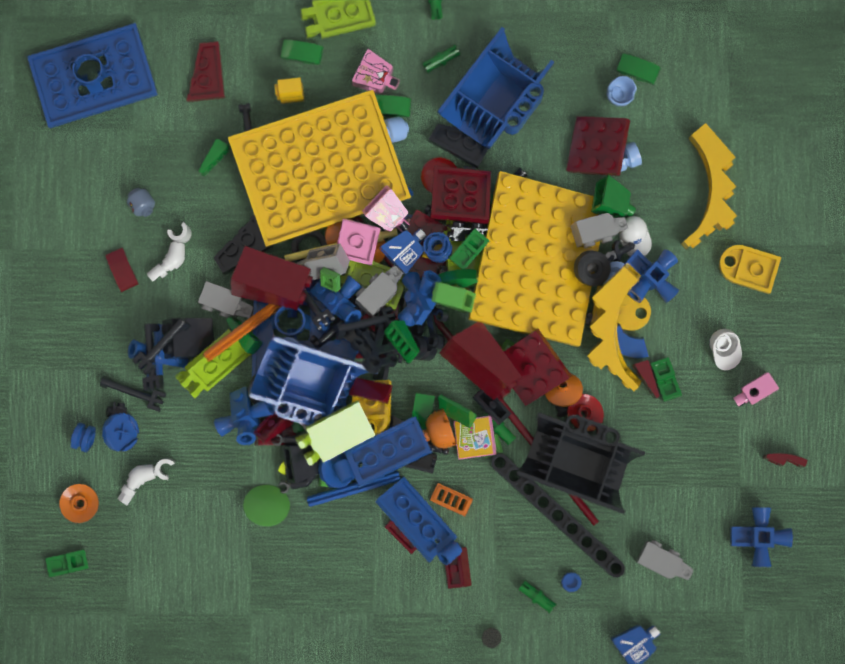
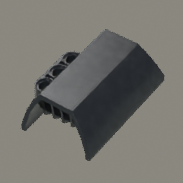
(579, 462)

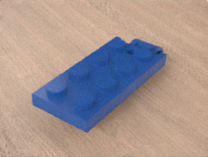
(383, 453)
(419, 522)

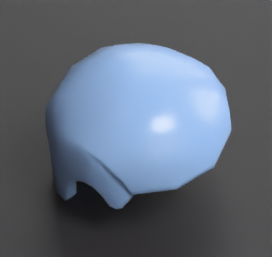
(621, 91)

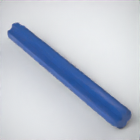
(351, 489)

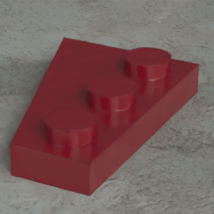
(208, 75)

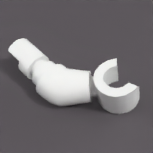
(175, 255)
(139, 476)

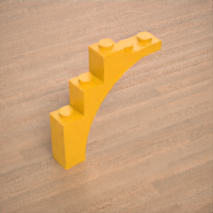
(715, 158)
(607, 351)

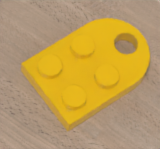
(751, 268)
(627, 313)
(377, 412)

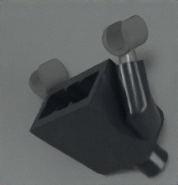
(296, 466)

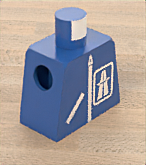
(404, 249)
(636, 643)

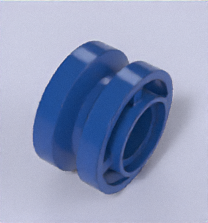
(434, 239)
(83, 437)

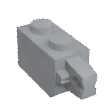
(597, 229)
(330, 257)
(379, 292)
(220, 299)
(662, 561)

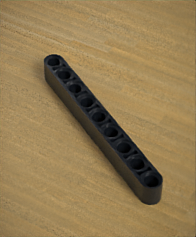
(566, 518)

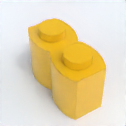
(289, 90)

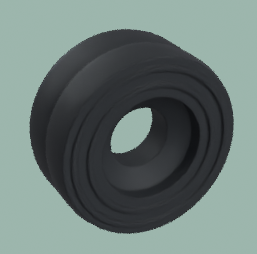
(602, 272)

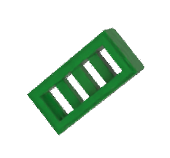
(215, 154)
(398, 335)
(250, 341)

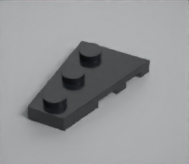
(458, 144)
(248, 236)

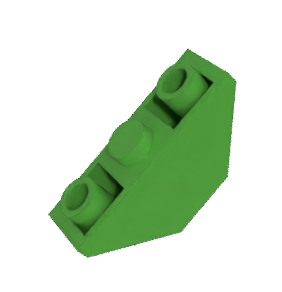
(453, 297)

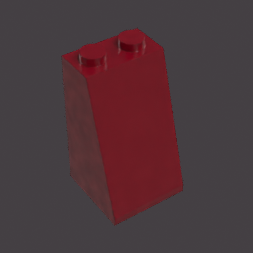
(270, 279)
(482, 361)

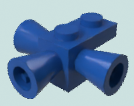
(652, 275)
(418, 297)
(338, 301)
(136, 346)
(243, 416)
(760, 537)

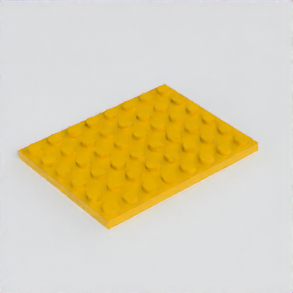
(317, 167)
(530, 261)

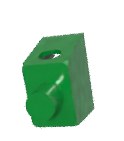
(612, 198)

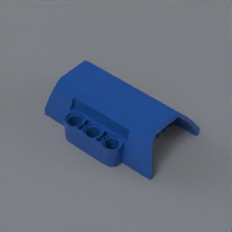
(493, 93)
(303, 380)

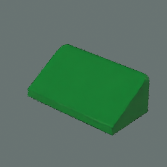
(456, 411)

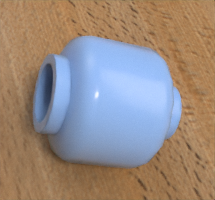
(396, 128)

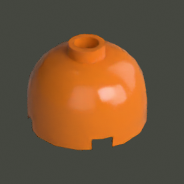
(439, 430)

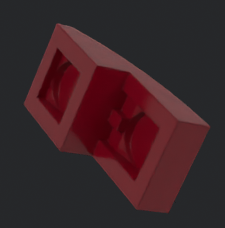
(121, 269)
(780, 459)

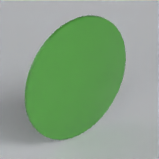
(266, 505)

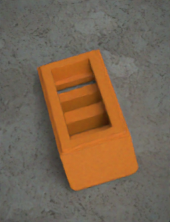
(461, 496)

